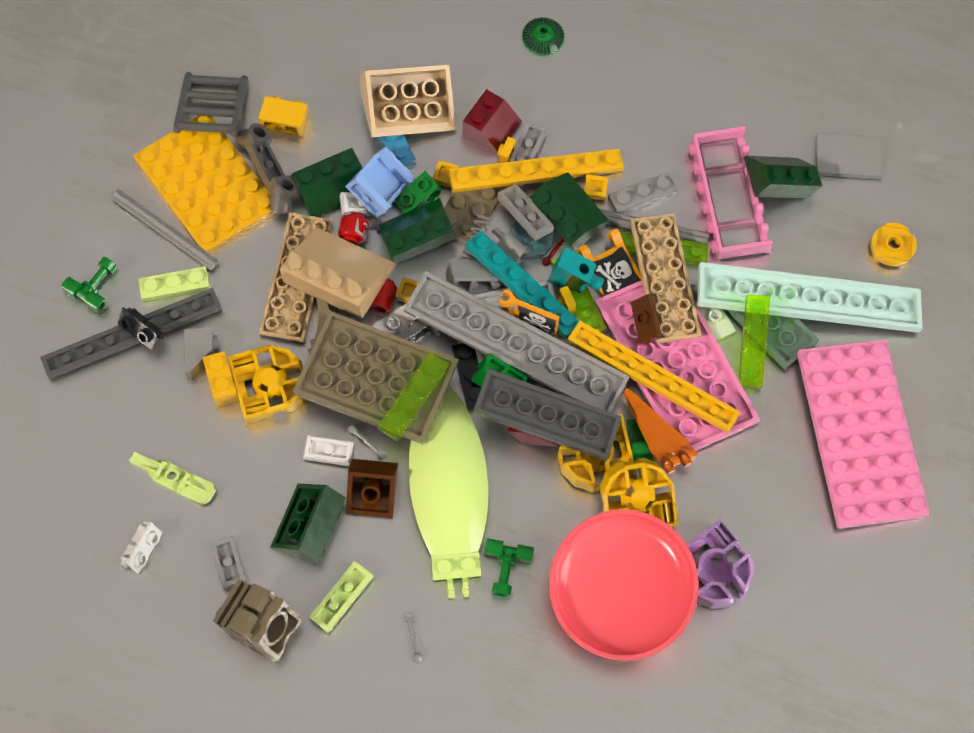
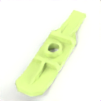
(184, 483)

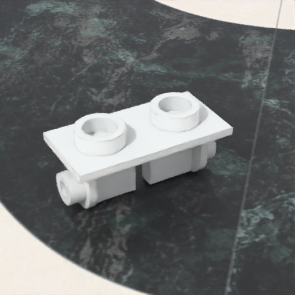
(146, 539)

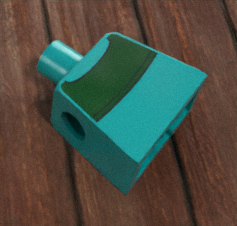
(575, 272)

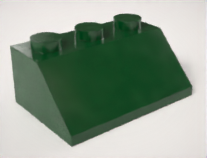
(782, 177)
(323, 182)
(569, 209)
(417, 231)
(308, 522)

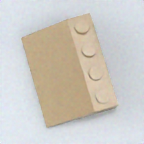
(408, 100)
(336, 272)

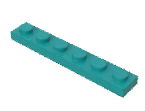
(519, 280)

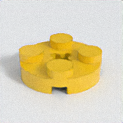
(889, 256)

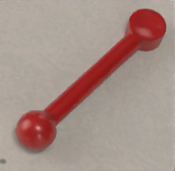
(547, 260)

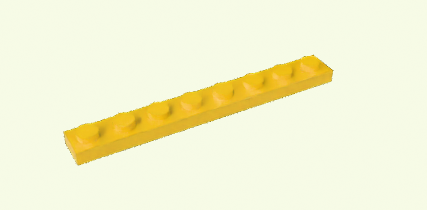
(534, 170)
(654, 377)

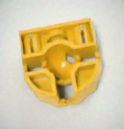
(246, 367)
(582, 471)
(643, 498)

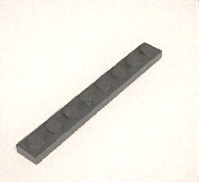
(118, 339)

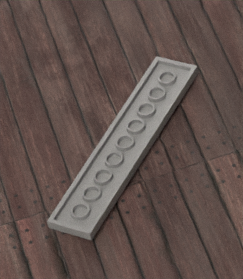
(515, 343)

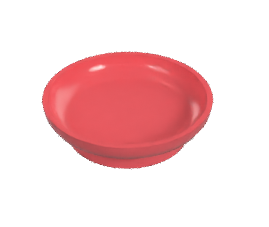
(623, 584)

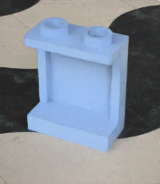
(380, 182)

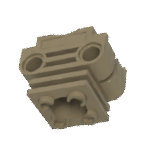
(257, 619)

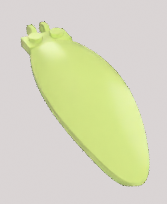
(450, 493)

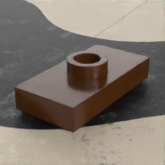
(646, 319)

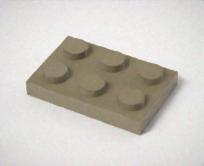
(463, 207)

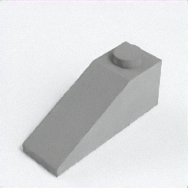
(472, 276)

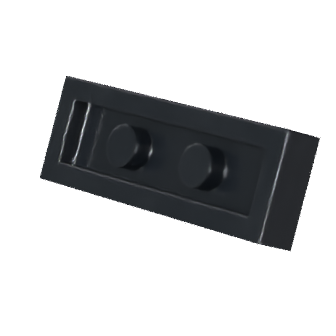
(466, 368)

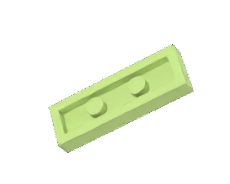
(174, 284)
(341, 597)

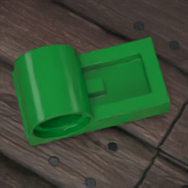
(421, 190)
(637, 441)

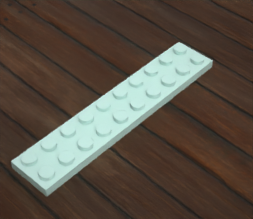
(812, 297)

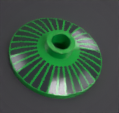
(543, 43)

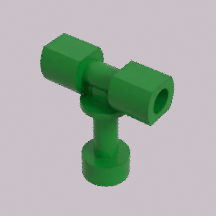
(87, 290)
(506, 556)

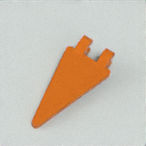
(660, 436)

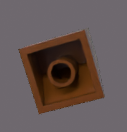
(371, 488)

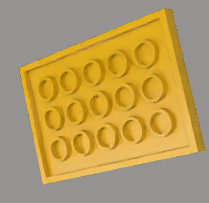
(206, 184)

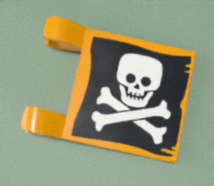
(613, 265)
(530, 314)

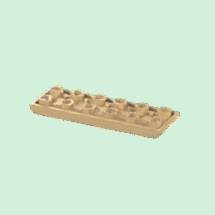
(666, 276)
(288, 308)

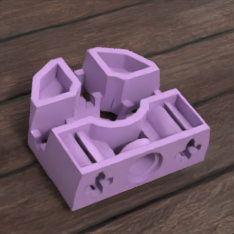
(716, 576)

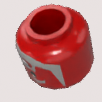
(353, 228)

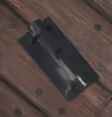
(134, 323)

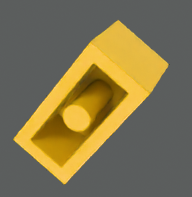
(284, 116)
(220, 379)

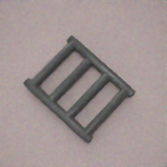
(186, 93)

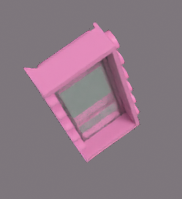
(728, 195)

